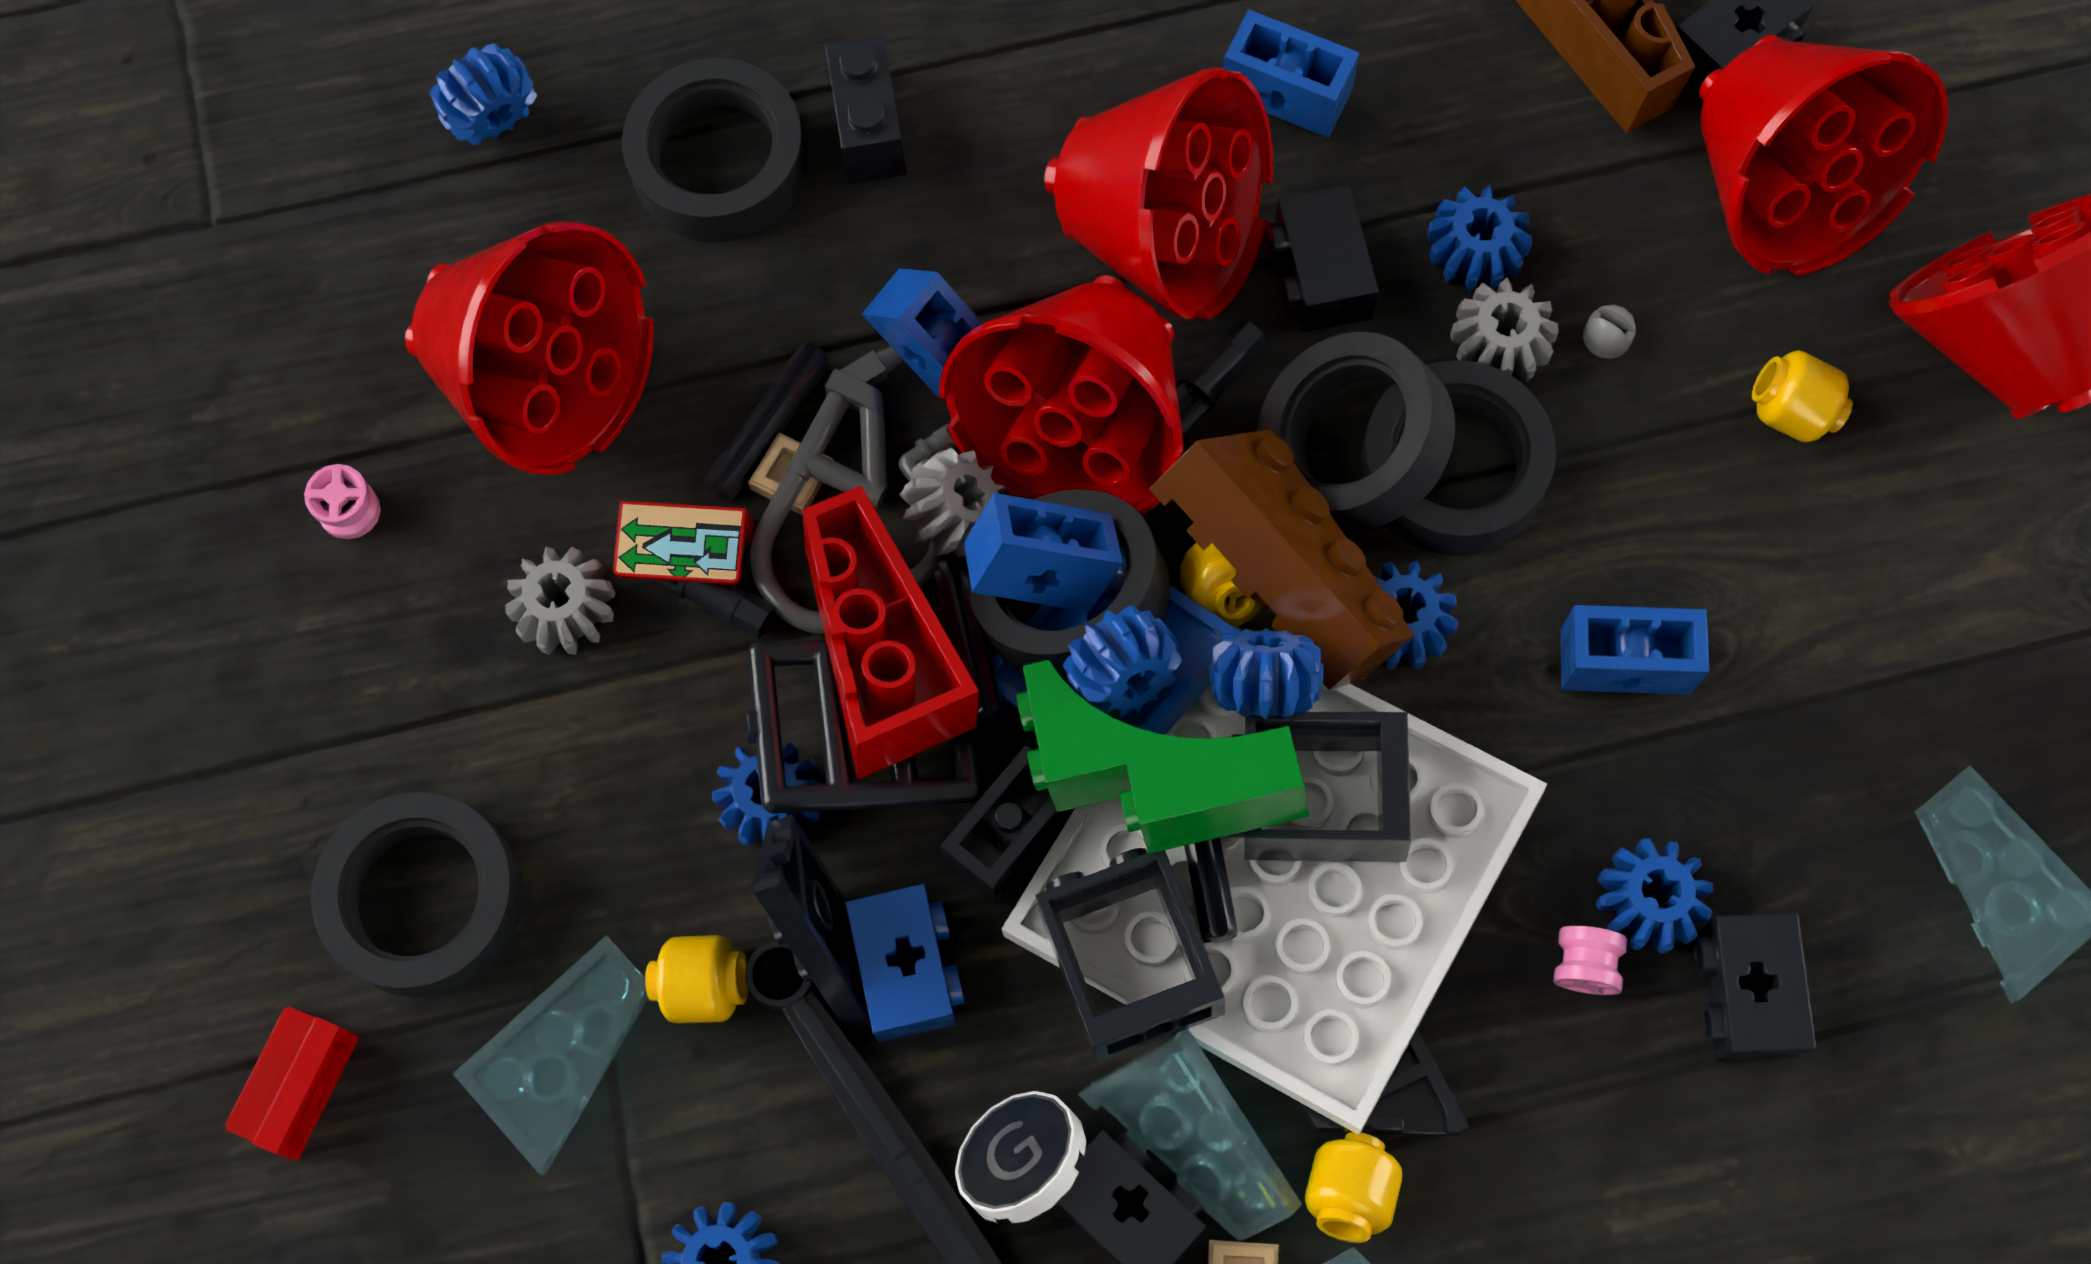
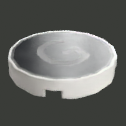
(1020, 1157)

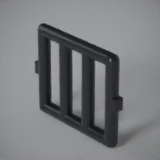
(839, 791)

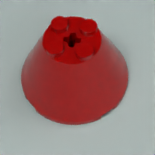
(1817, 147)
(1171, 189)
(2013, 310)
(538, 343)
(1069, 395)

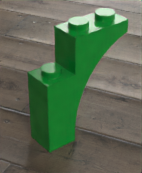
(1166, 784)

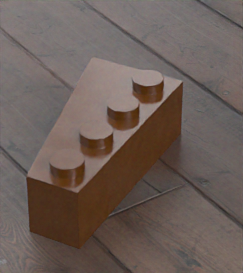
(1620, 52)
(1286, 549)

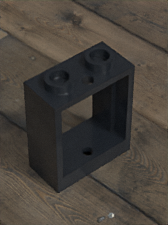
(1344, 732)
(1158, 1014)

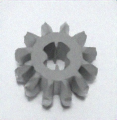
(1506, 310)
(948, 498)
(539, 615)

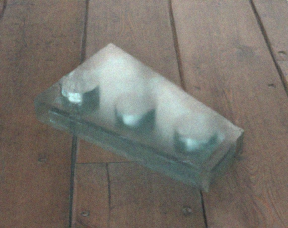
(2015, 886)
(555, 1052)
(1193, 1124)

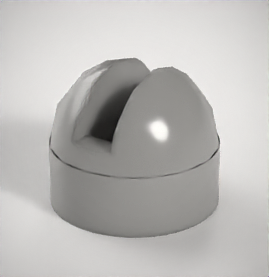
(1604, 337)

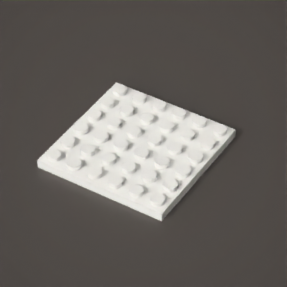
(1325, 953)

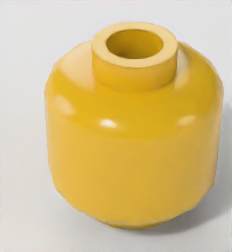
(1802, 396)
(1207, 581)
(697, 979)
(1353, 1187)

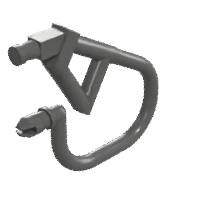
(845, 389)

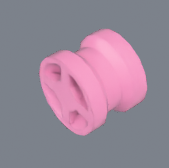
(331, 490)
(1590, 960)

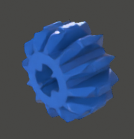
(483, 94)
(1460, 234)
(1429, 608)
(1122, 661)
(1266, 673)
(740, 797)
(1665, 877)
(722, 1238)

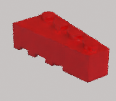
(886, 647)

